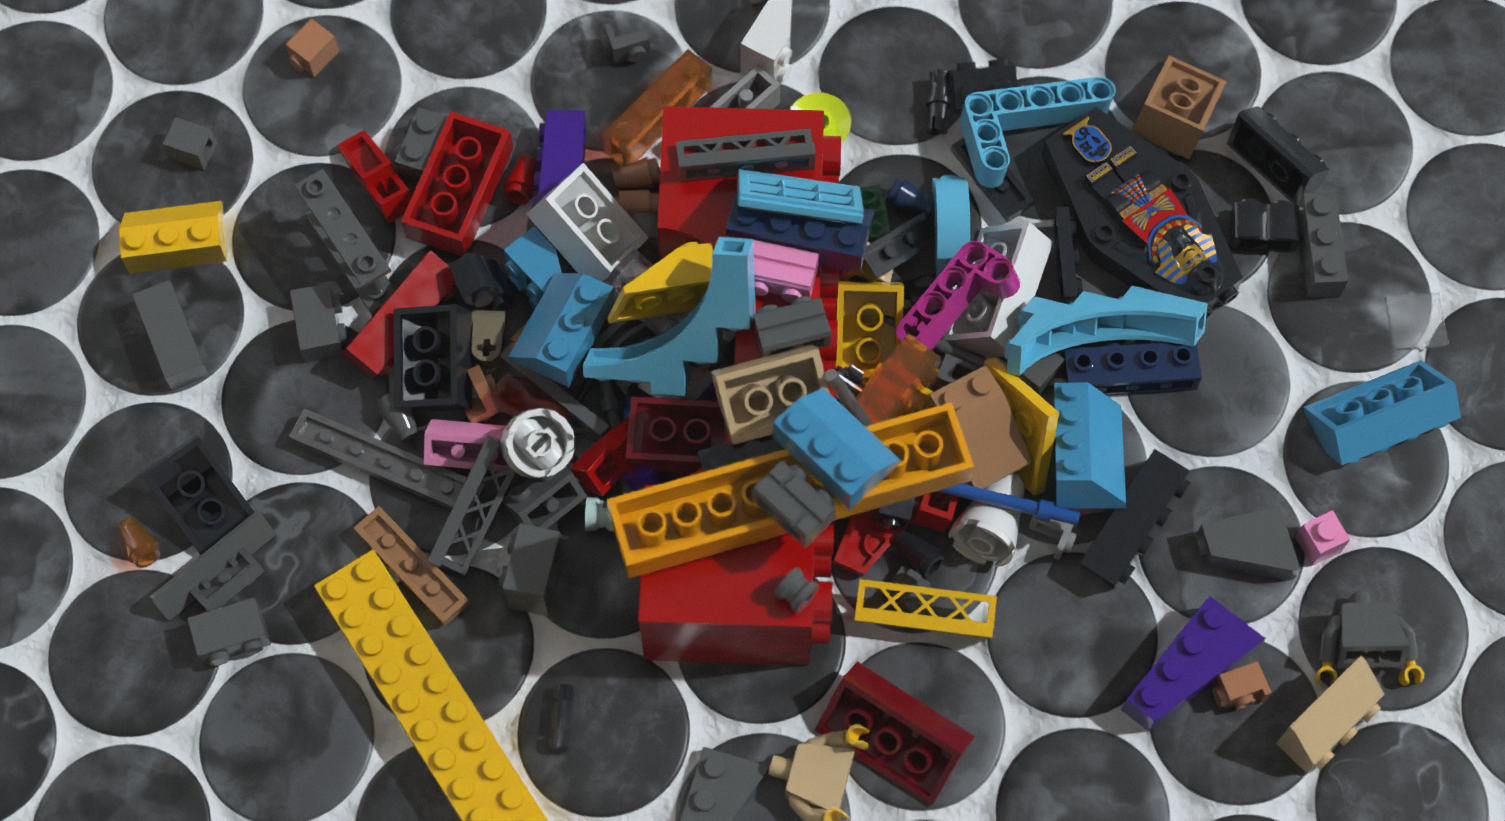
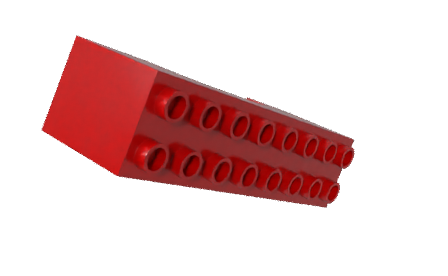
(727, 601)

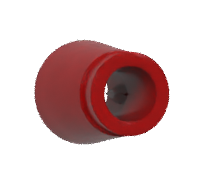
(520, 184)

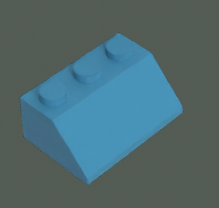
(564, 326)
(834, 446)

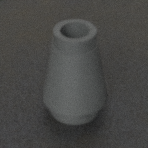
(399, 420)

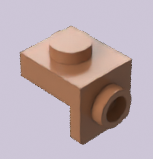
(483, 406)

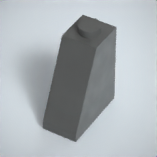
(1249, 544)

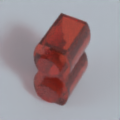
(520, 395)

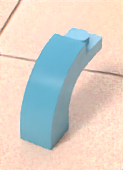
(951, 218)

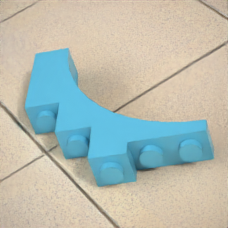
(1137, 315)
(697, 338)

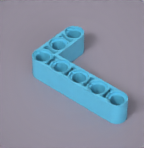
(1020, 109)

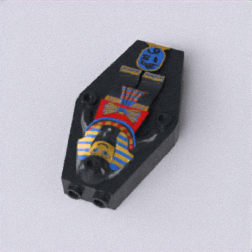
(1140, 212)

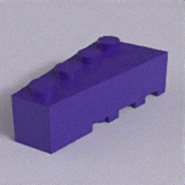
(562, 149)
(1201, 652)

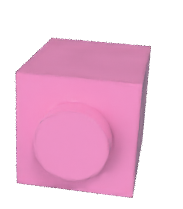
(1322, 538)

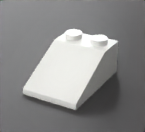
(769, 41)

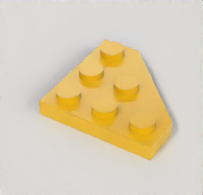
(1035, 421)

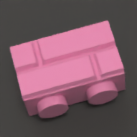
(784, 270)

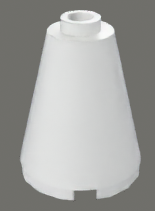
(989, 530)

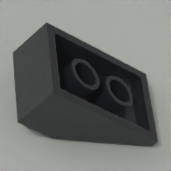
(198, 494)

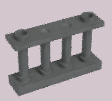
(346, 240)

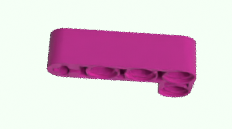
(972, 277)

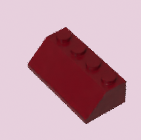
(905, 736)

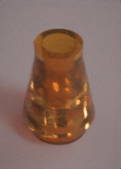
(139, 543)

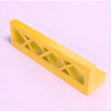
(925, 622)

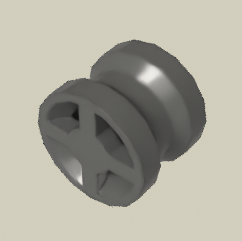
(797, 590)

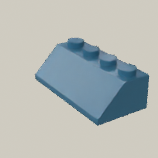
(1383, 412)
(1088, 448)

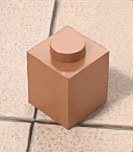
(312, 48)

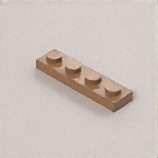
(411, 566)

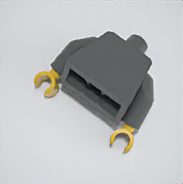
(1369, 632)

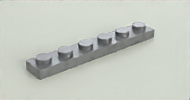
(379, 459)

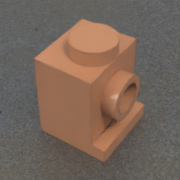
(1241, 687)

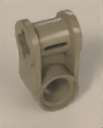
(488, 336)

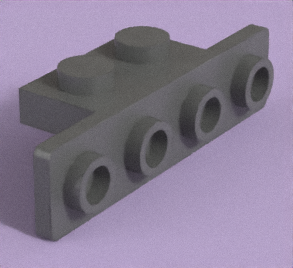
(218, 571)

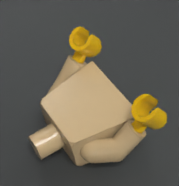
(819, 773)

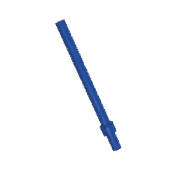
(1042, 510)

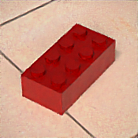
(457, 184)

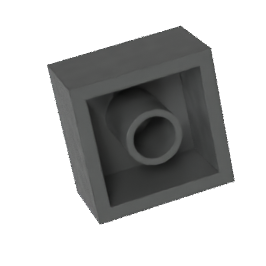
(532, 569)

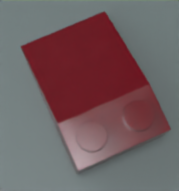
(672, 431)

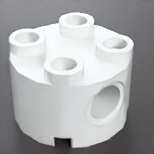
(537, 443)

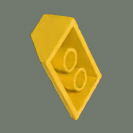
(173, 237)

